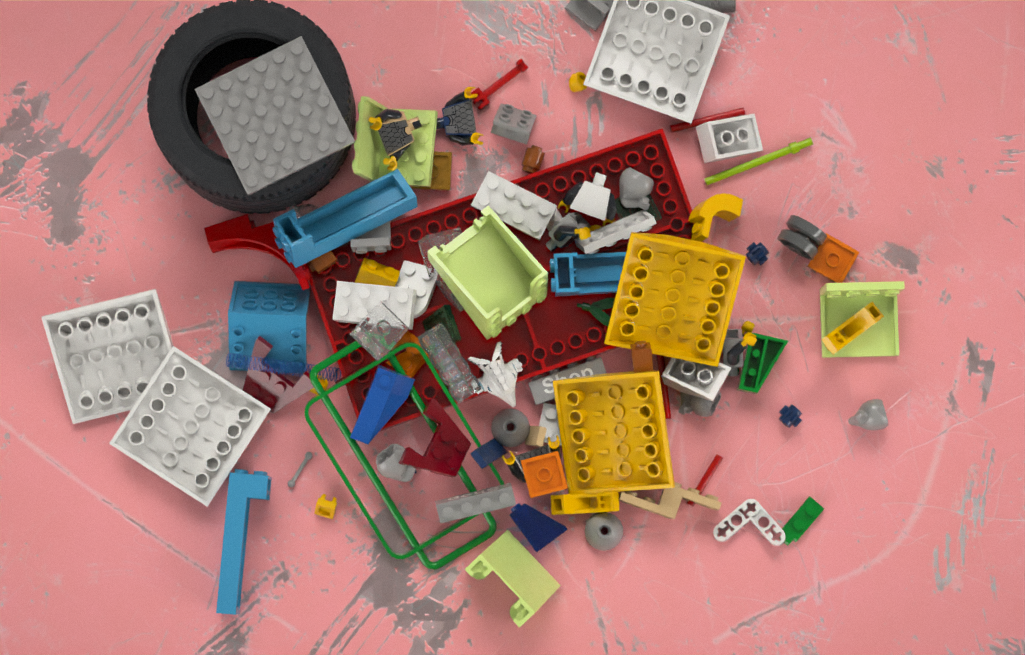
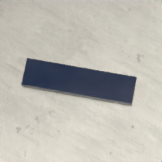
(488, 453)

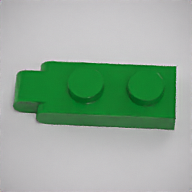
(801, 520)

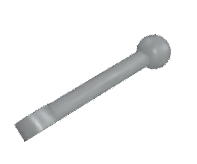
(291, 483)

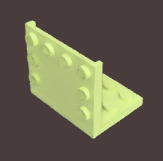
(370, 152)
(844, 300)

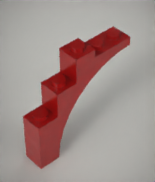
(243, 234)

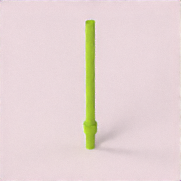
(793, 148)

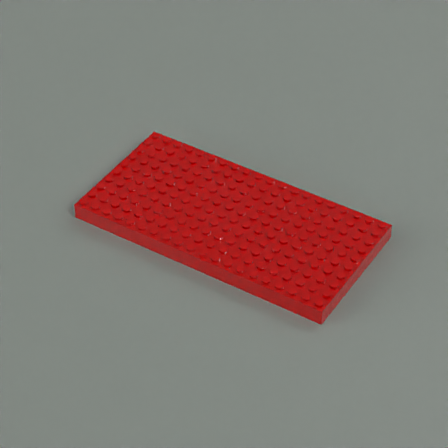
(554, 329)

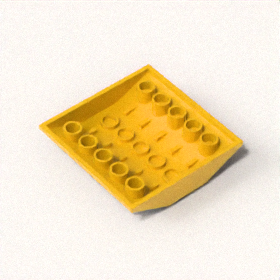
(675, 297)
(613, 432)

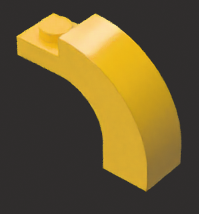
(720, 205)
(852, 328)
(584, 503)

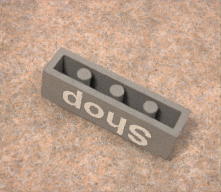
(543, 389)
(475, 503)

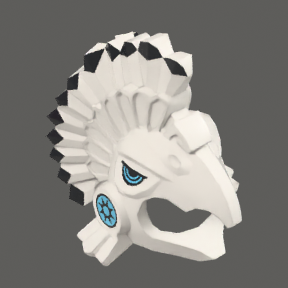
(498, 377)

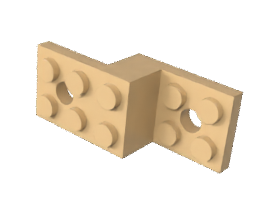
(670, 500)

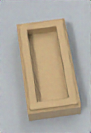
(536, 436)

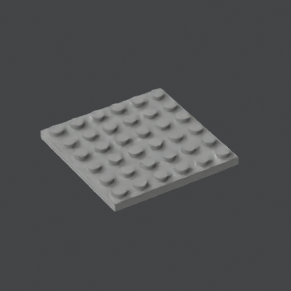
(274, 115)

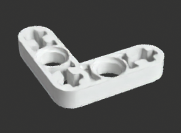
(754, 518)

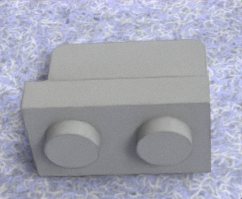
(374, 240)

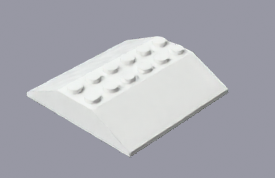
(657, 54)
(108, 352)
(190, 426)

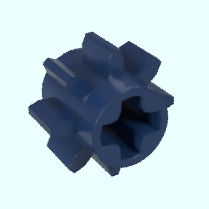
(757, 253)
(790, 416)

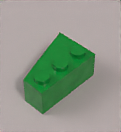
(759, 362)

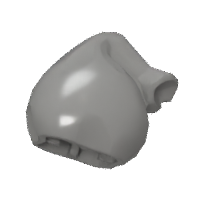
(634, 189)
(699, 405)
(870, 416)
(389, 467)

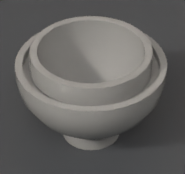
(503, 435)
(594, 535)

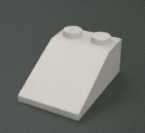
(729, 138)
(695, 378)

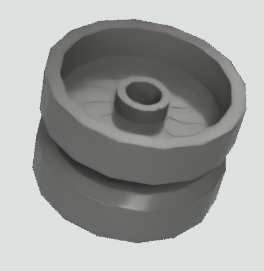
(802, 237)

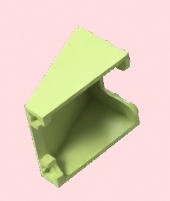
(490, 273)
(519, 572)

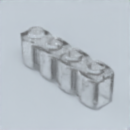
(448, 361)

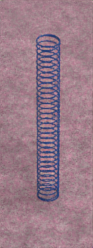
(336, 370)

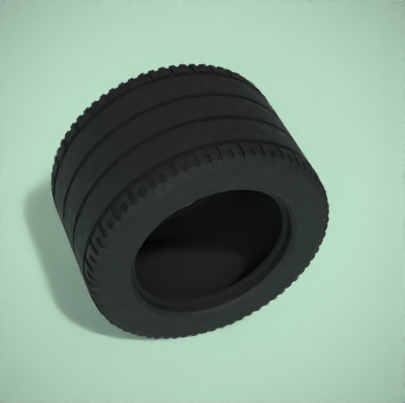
(192, 59)

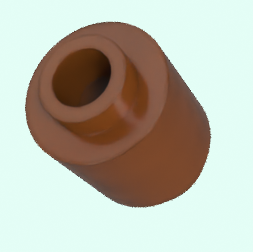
(532, 159)

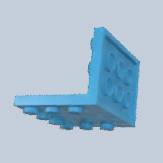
(275, 314)

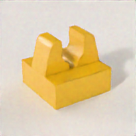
(326, 508)

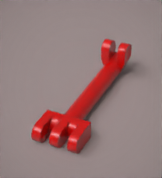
(482, 96)

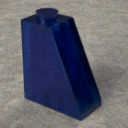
(536, 526)

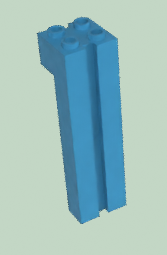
(343, 218)
(586, 273)
(240, 490)

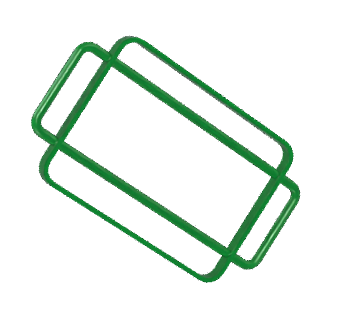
(416, 547)

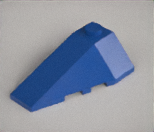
(383, 399)

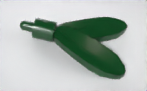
(597, 307)

